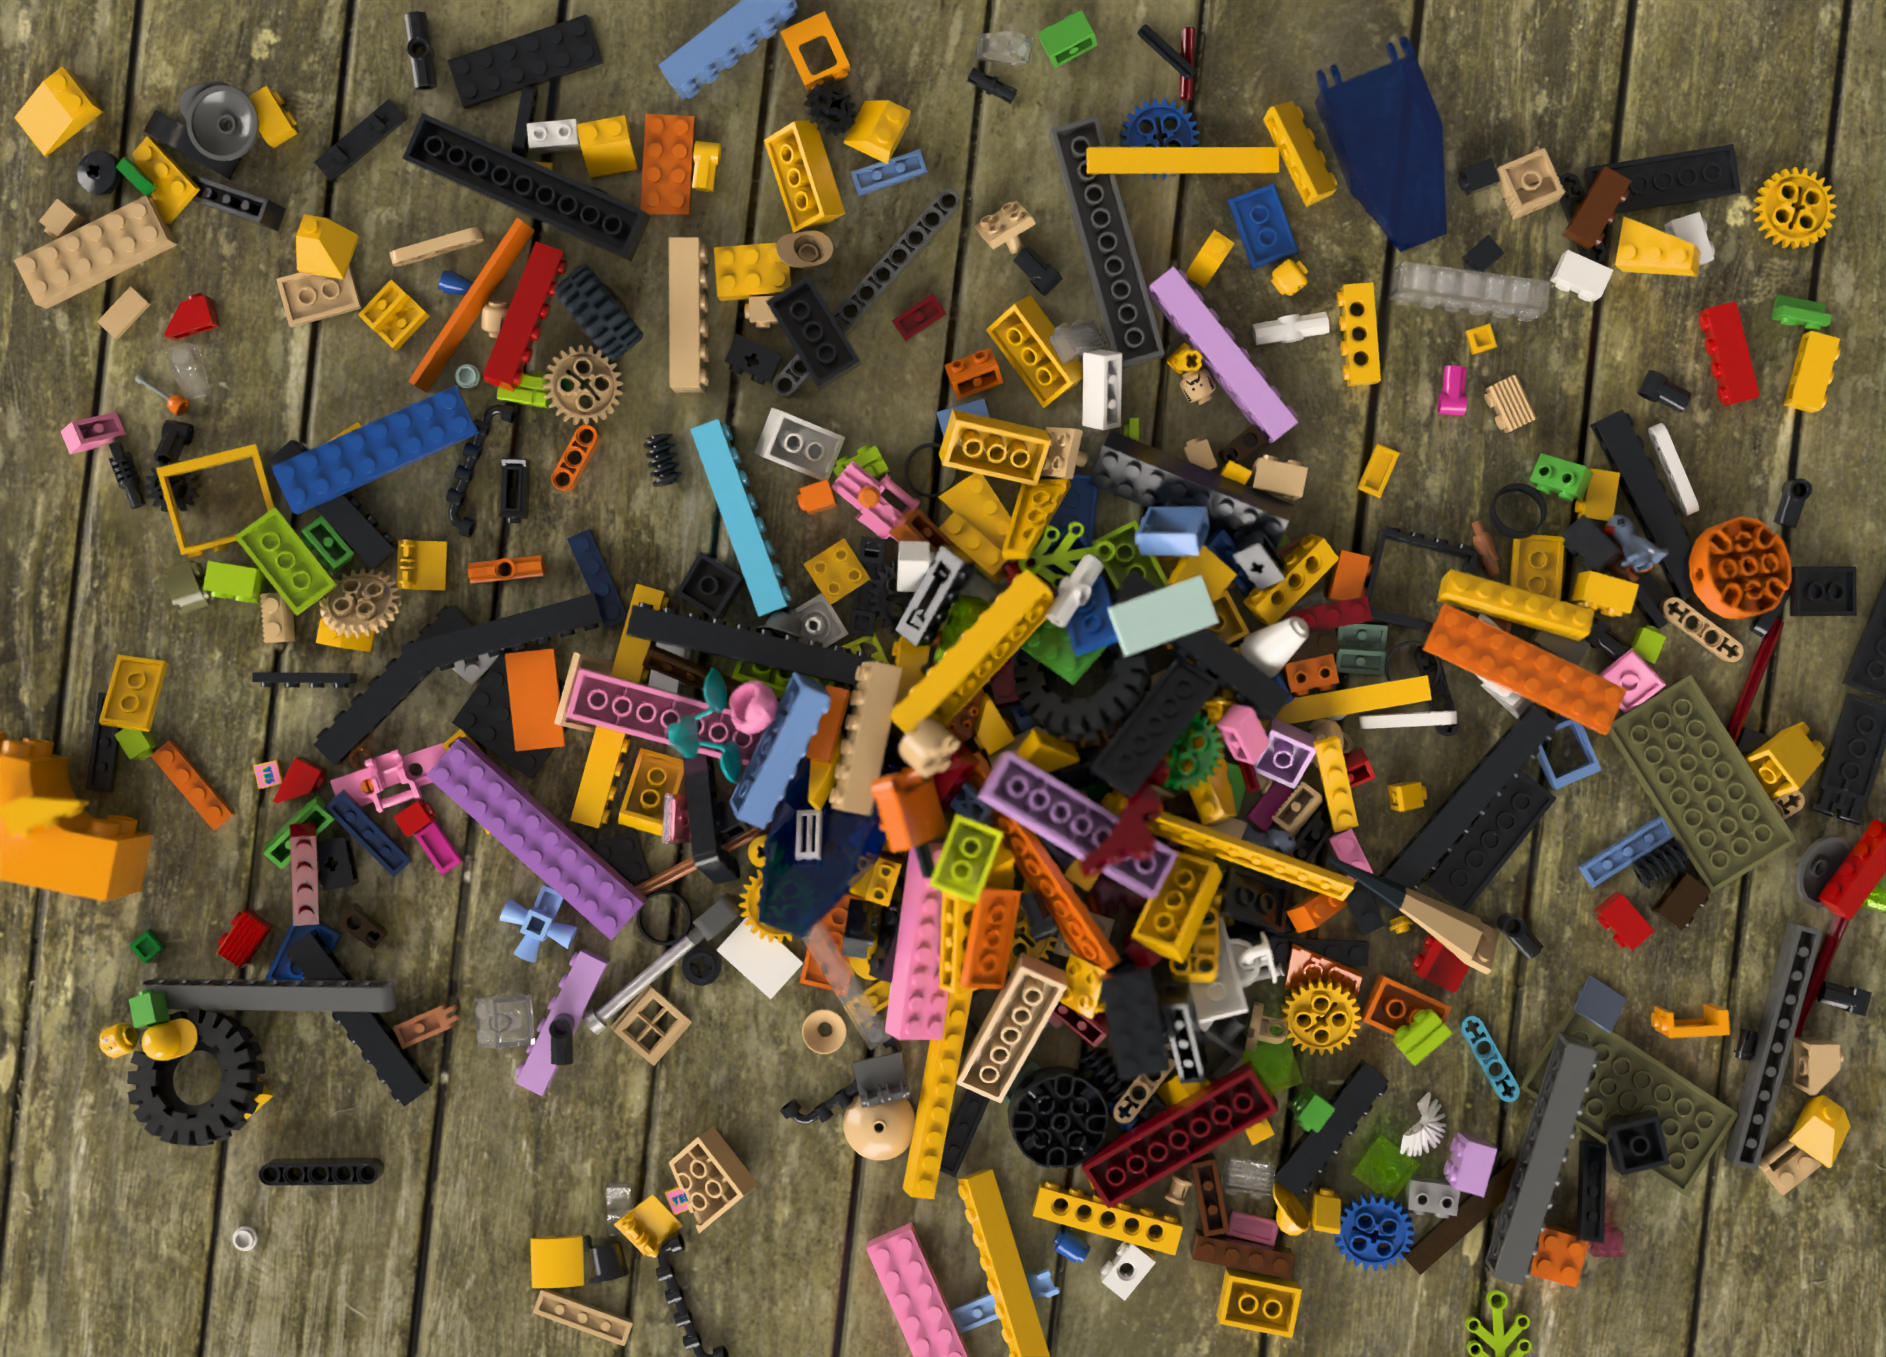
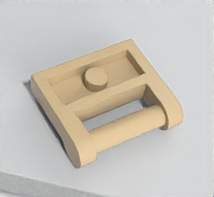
(1791, 1169)

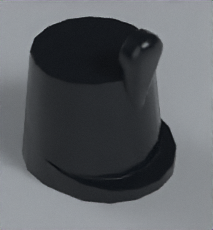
(606, 1260)

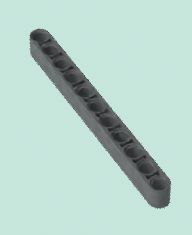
(879, 287)
(276, 994)

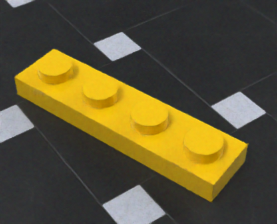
(1335, 783)

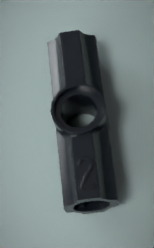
(419, 36)
(1606, 640)

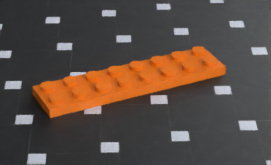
(1525, 669)

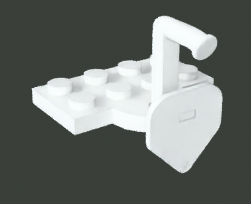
(1237, 969)

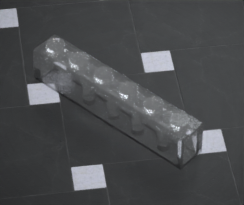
(846, 985)

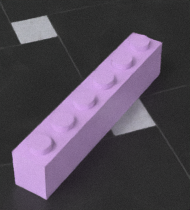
(573, 999)

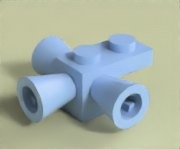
(539, 923)

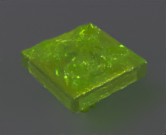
(1275, 1065)
(1384, 1167)

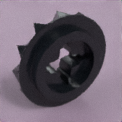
(692, 972)

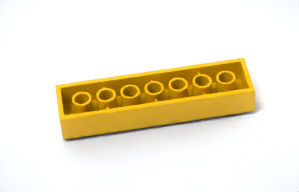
(976, 655)

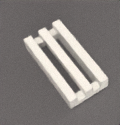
(809, 855)

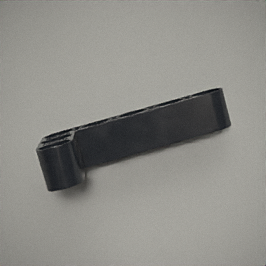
(704, 821)

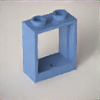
(1188, 519)
(1578, 772)

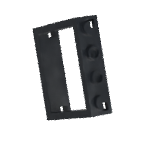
(1417, 540)

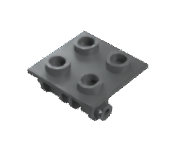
(881, 1079)

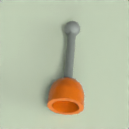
(176, 403)

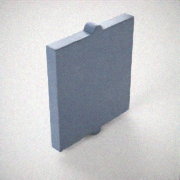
(1600, 1004)

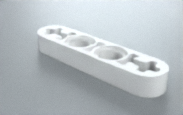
(1673, 469)
(1408, 719)

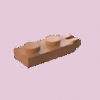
(425, 1025)

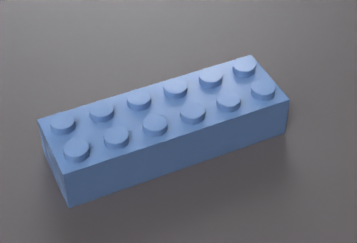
(724, 43)
(780, 751)

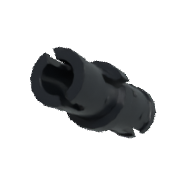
(992, 85)

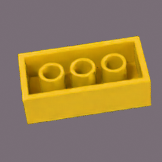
(994, 447)

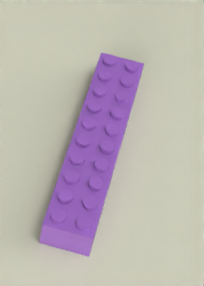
(537, 837)

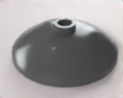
(209, 122)
(1819, 865)

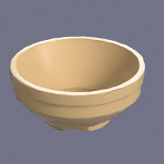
(819, 1043)

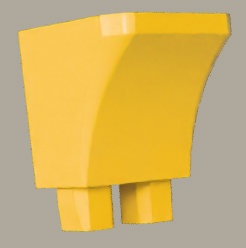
(1213, 572)
(1786, 760)
(880, 880)

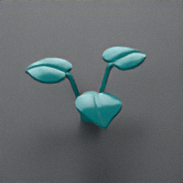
(685, 734)

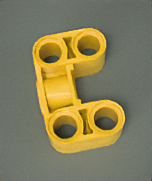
(1206, 952)

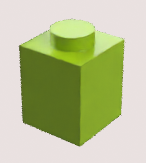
(1648, 643)
(136, 743)

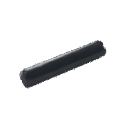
(1166, 52)

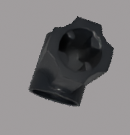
(1042, 275)
(1658, 389)
(174, 438)
(1791, 505)
(1039, 920)
(1520, 936)
(1850, 999)
(562, 1040)

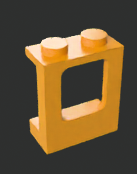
(806, 31)
(1714, 1022)

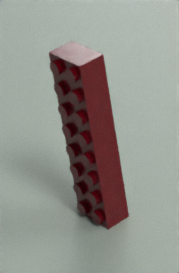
(1180, 1134)

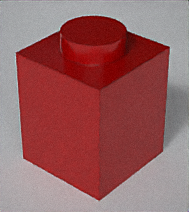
(415, 817)

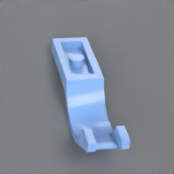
(981, 1309)

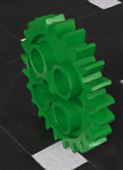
(1203, 758)

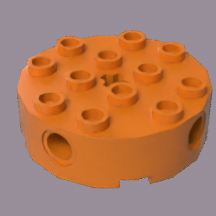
(1740, 568)

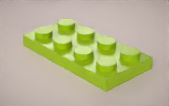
(286, 561)

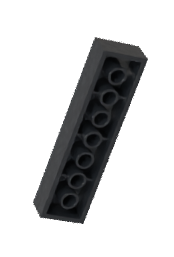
(1167, 481)

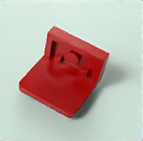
(1439, 965)

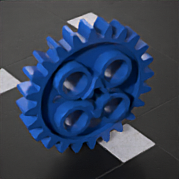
(1181, 136)
(1368, 1249)

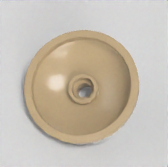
(860, 1131)

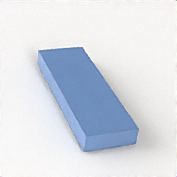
(884, 175)

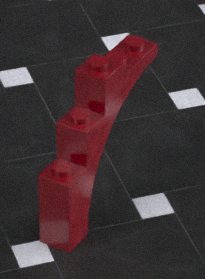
(1131, 832)

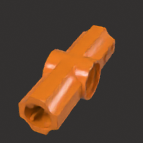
(521, 568)

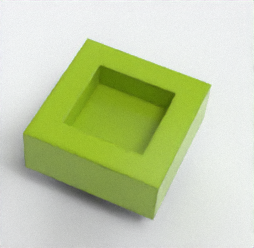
(1132, 429)

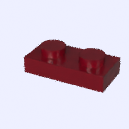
(919, 317)

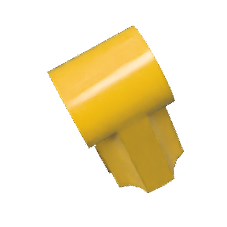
(706, 159)
(1185, 359)

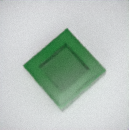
(147, 946)

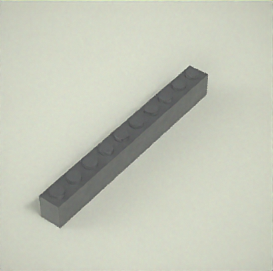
(1772, 1045)

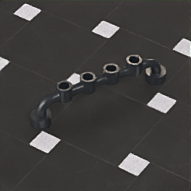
(466, 473)
(841, 1098)
(675, 1295)

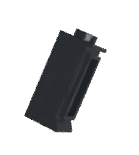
(523, 466)

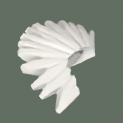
(1425, 1130)

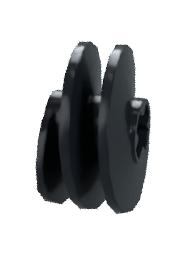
(99, 173)

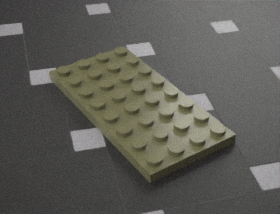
(1700, 783)
(1635, 1082)

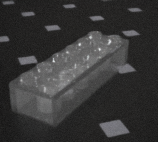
(1469, 291)

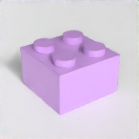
(1287, 753)
(1470, 1163)

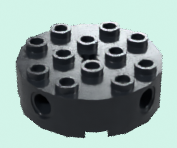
(1035, 1123)

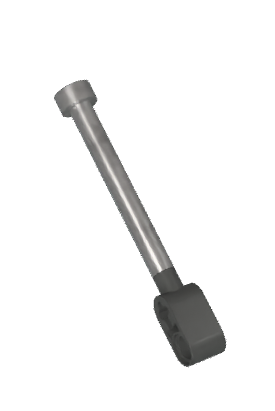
(706, 926)

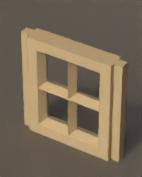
(667, 1038)

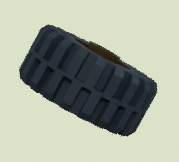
(598, 312)

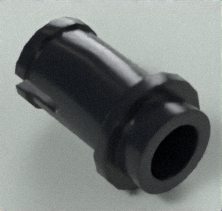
(1744, 1046)

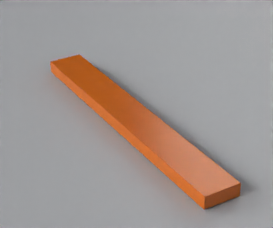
(471, 305)

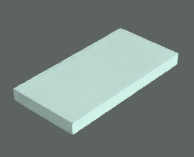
(1163, 615)

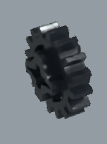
(830, 109)
(180, 488)

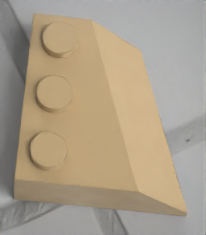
(711, 1177)

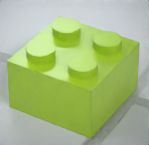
(228, 580)

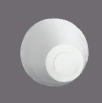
(1274, 645)

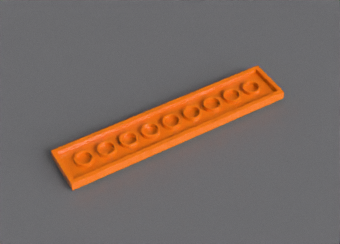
(1044, 874)

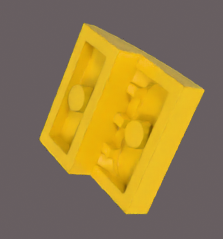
(394, 315)
(557, 1261)

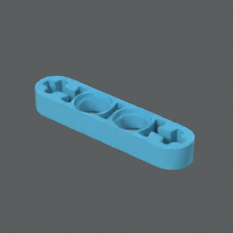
(1488, 1058)

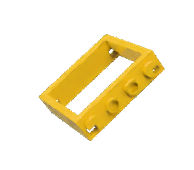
(202, 463)

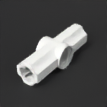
(1290, 328)
(1074, 590)

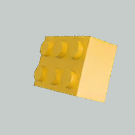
(750, 271)
(1259, 1302)

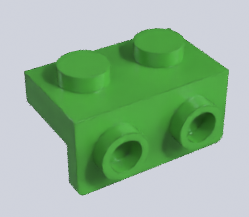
(1800, 312)

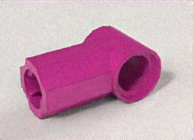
(1452, 398)

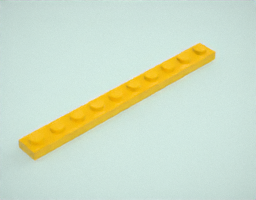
(1248, 854)

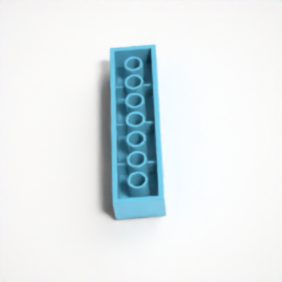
(740, 518)

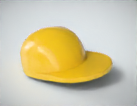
(170, 1039)
(1290, 1213)

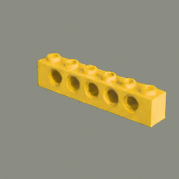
(1165, 1241)

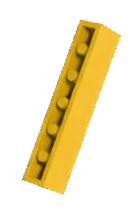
(1515, 605)

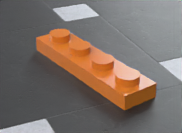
(192, 785)

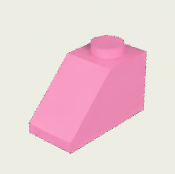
(92, 432)

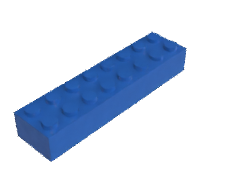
(375, 450)

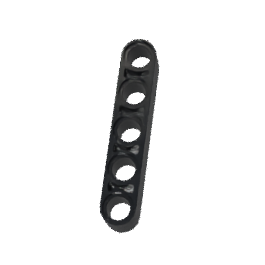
(310, 1175)

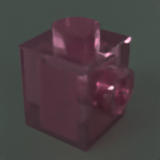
(1612, 1243)

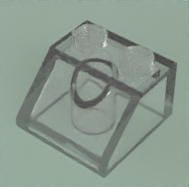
(504, 1020)

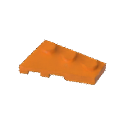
(1309, 965)

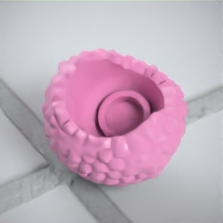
(753, 706)

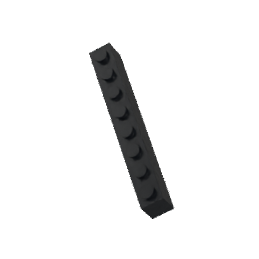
(1647, 498)
(502, 633)
(1217, 659)
(383, 696)
(365, 1029)

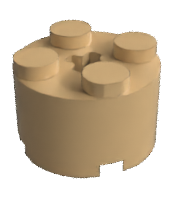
(928, 747)

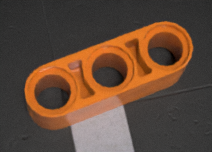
(565, 465)

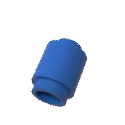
(1071, 1246)

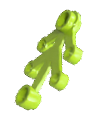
(1061, 555)
(1499, 1341)

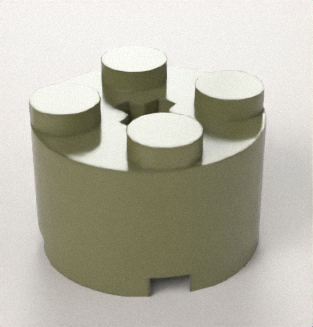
(186, 586)

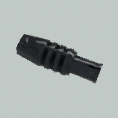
(126, 475)

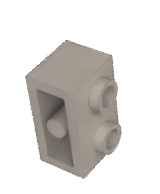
(1431, 1196)

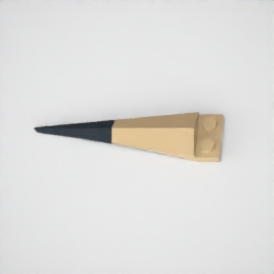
(1455, 929)

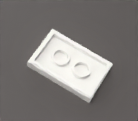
(762, 962)

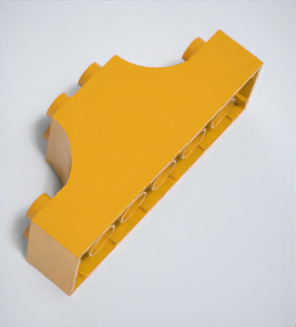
(78, 853)

